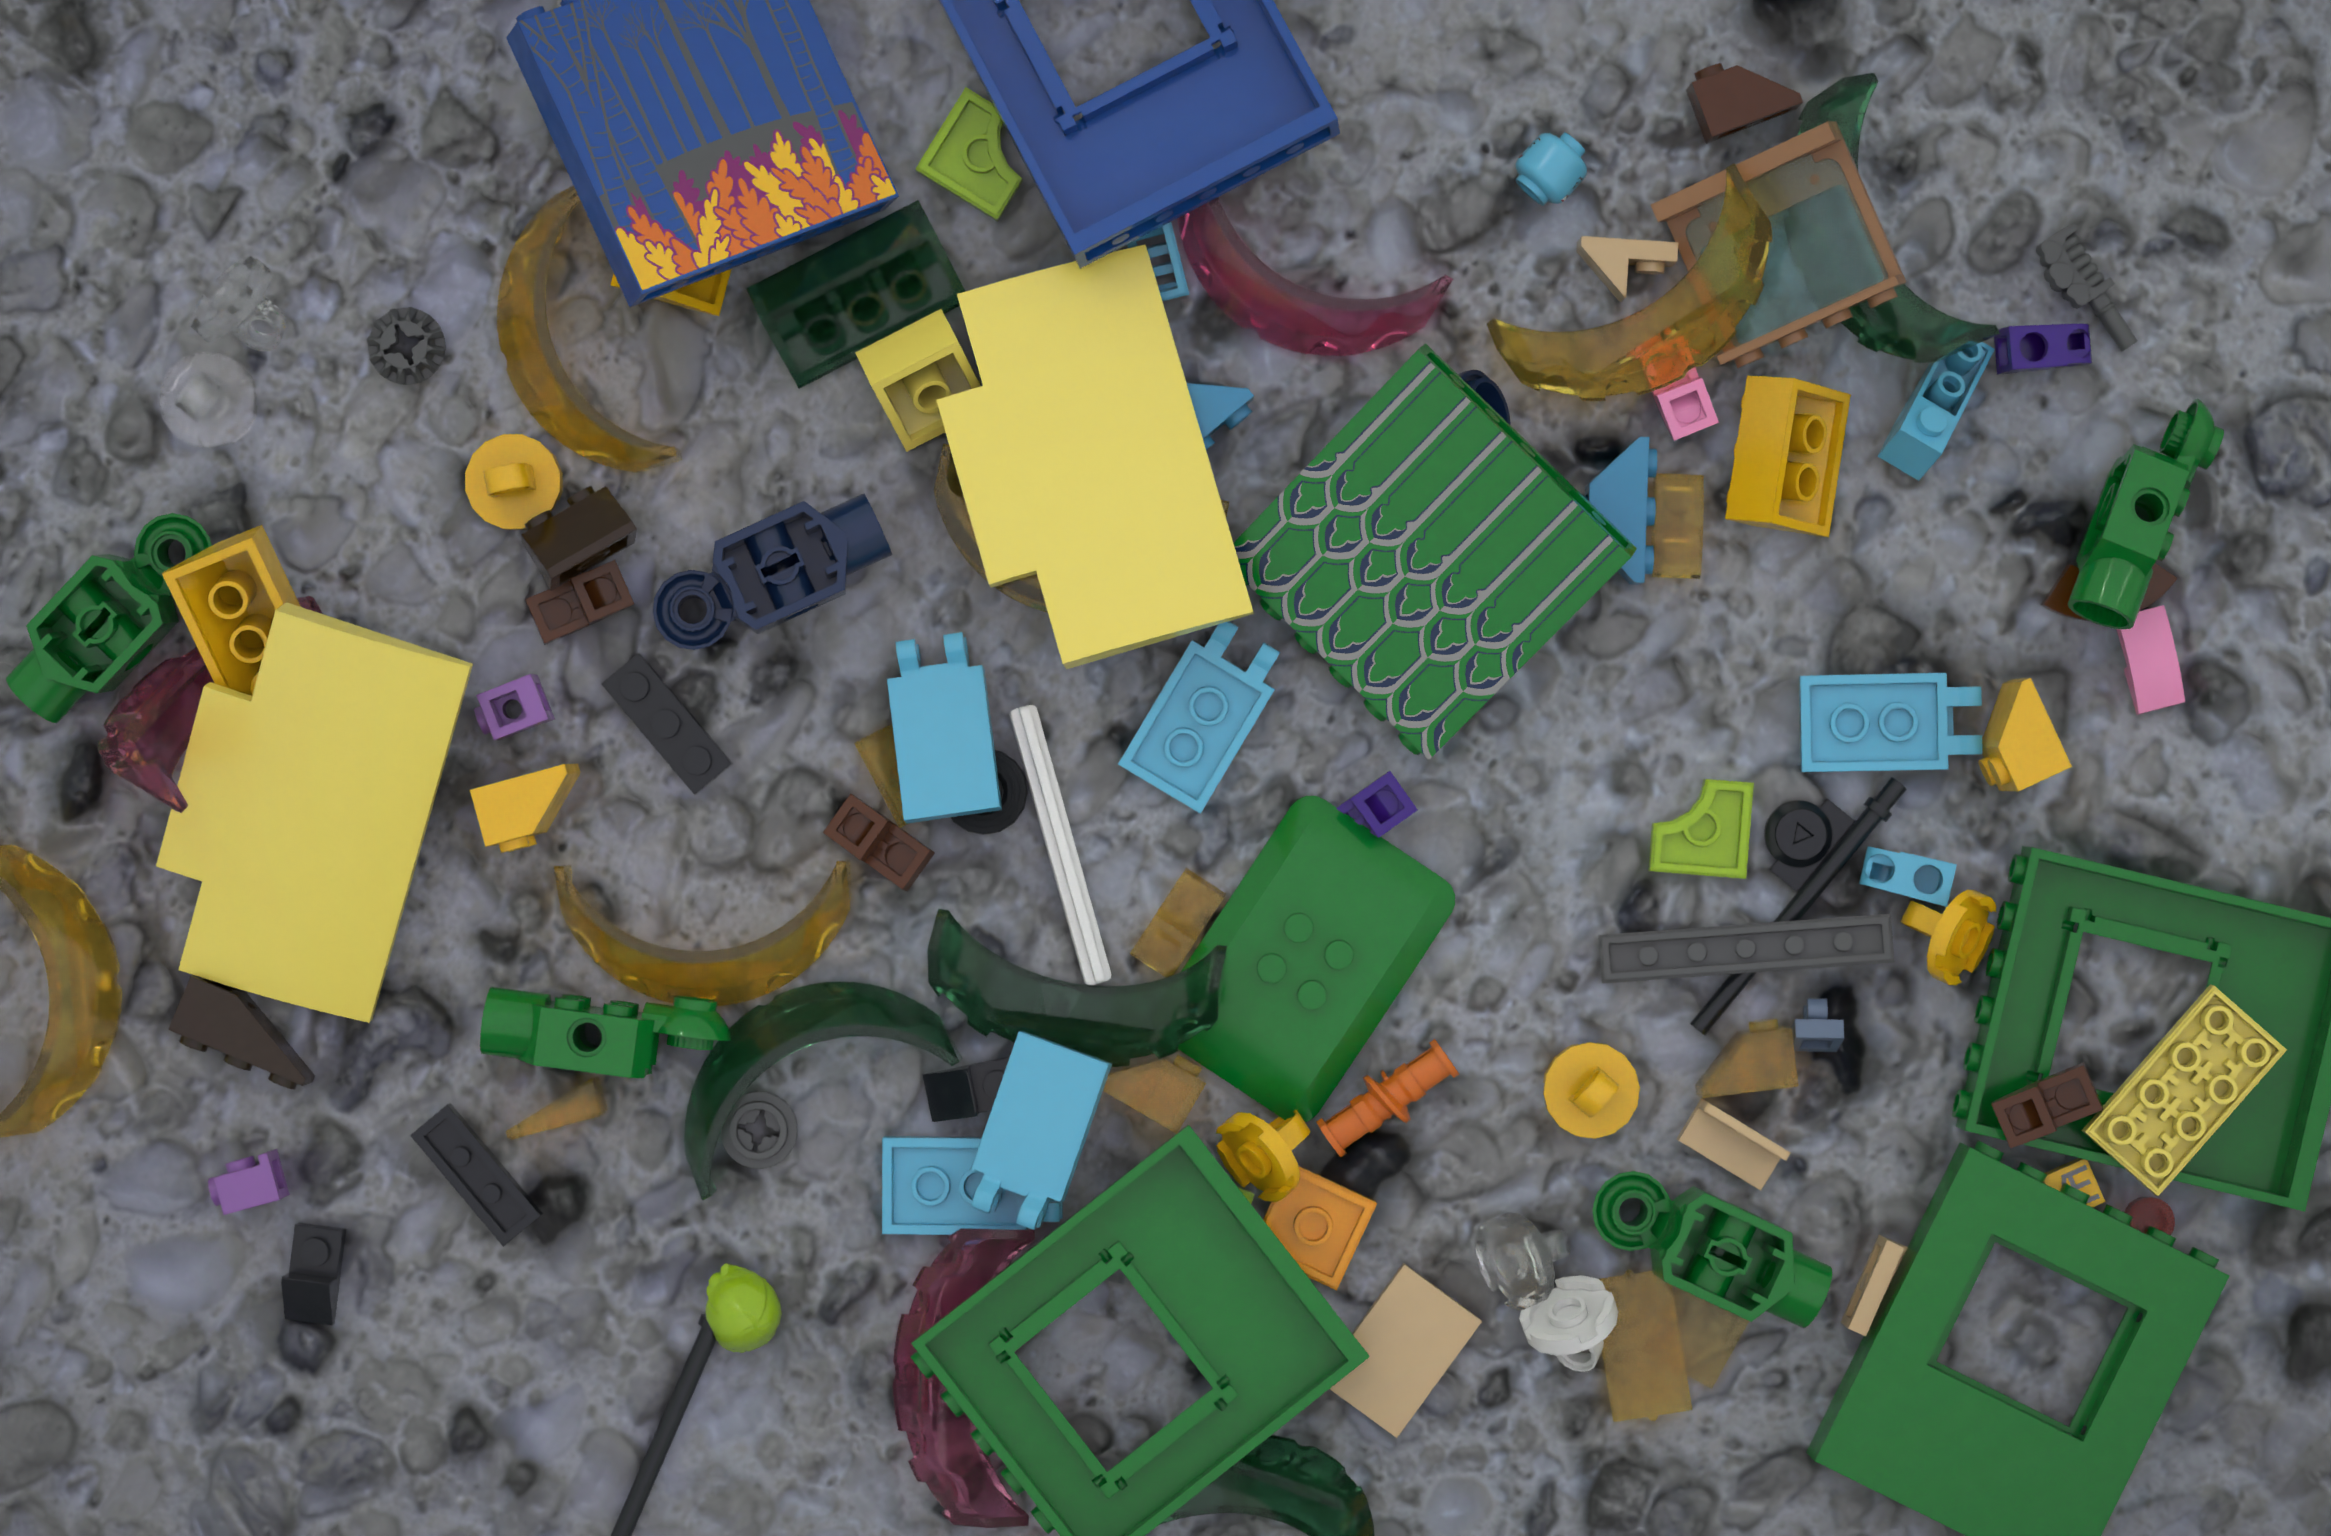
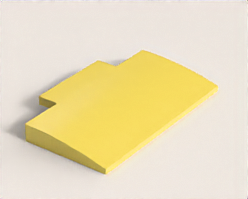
(1091, 459)
(311, 810)

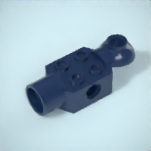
(773, 571)

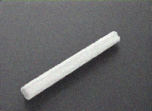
(1060, 845)

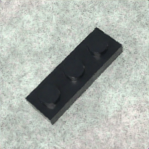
(667, 723)
(476, 1174)

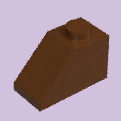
(1736, 100)

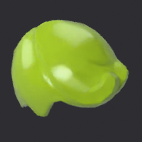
(741, 1309)

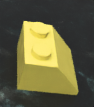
(914, 371)

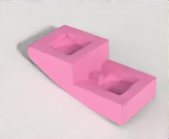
(1685, 406)
(2151, 662)

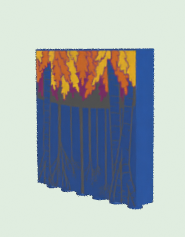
(699, 131)

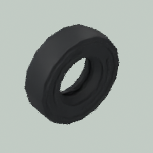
(1012, 801)

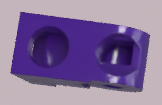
(2042, 347)

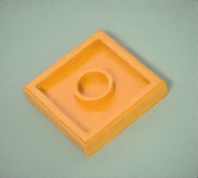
(1320, 1225)

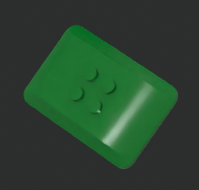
(1314, 955)

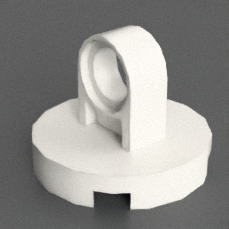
(1571, 1321)

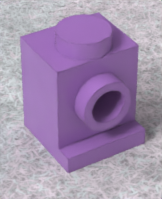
(492, 709)
(249, 1183)

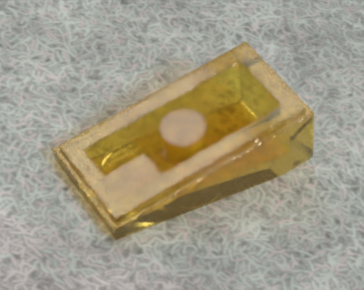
(578, 1105)

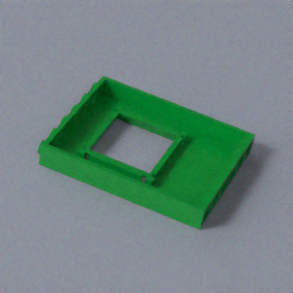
(2261, 958)
(1216, 1287)
(1970, 1450)

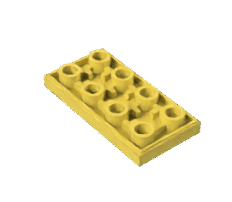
(2184, 1090)

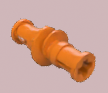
(1387, 1098)

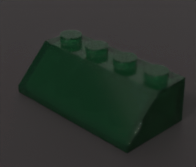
(856, 293)

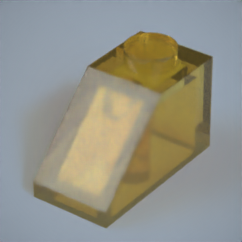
(1752, 1062)
(1158, 1088)

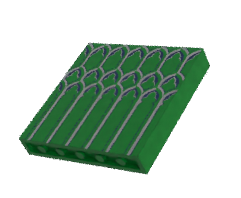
(1428, 553)

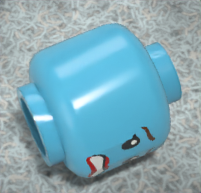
(1551, 168)

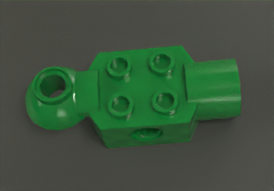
(2135, 516)
(103, 621)
(553, 1032)
(1714, 1249)

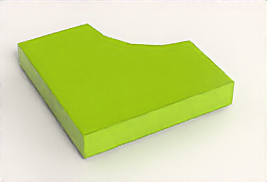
(969, 157)
(1709, 836)

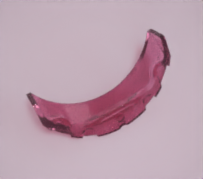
(1287, 312)
(155, 724)
(940, 1442)

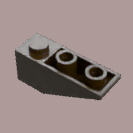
(235, 1025)

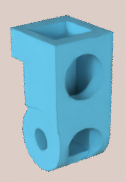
(1908, 875)

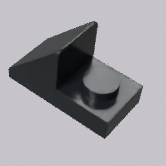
(964, 1089)
(314, 1274)

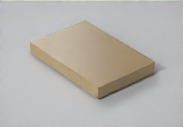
(1411, 1343)

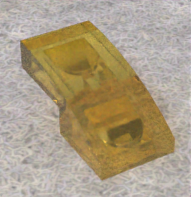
(1678, 525)
(1177, 923)

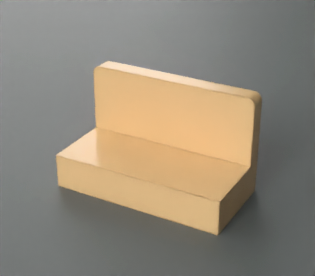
(1731, 1144)
(1873, 1284)

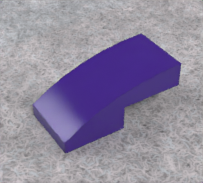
(1379, 805)

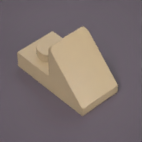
(1611, 258)

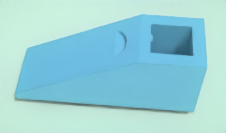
(1934, 410)

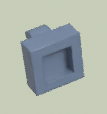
(1815, 1031)

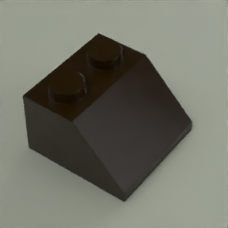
(578, 536)

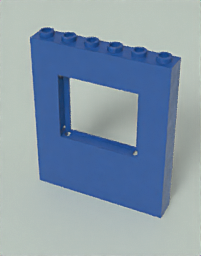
(1161, 136)

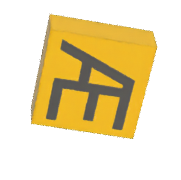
(2078, 1175)

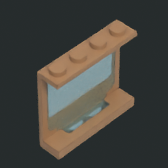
(1824, 243)

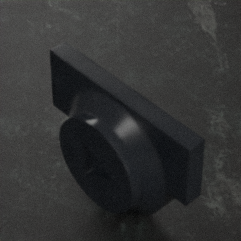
(1801, 838)

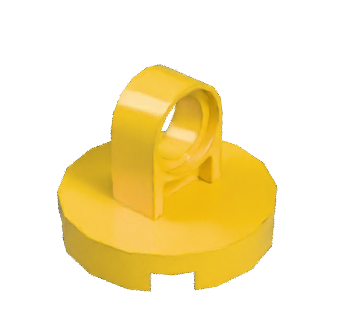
(512, 480)
(1957, 935)
(1591, 1090)
(1262, 1152)

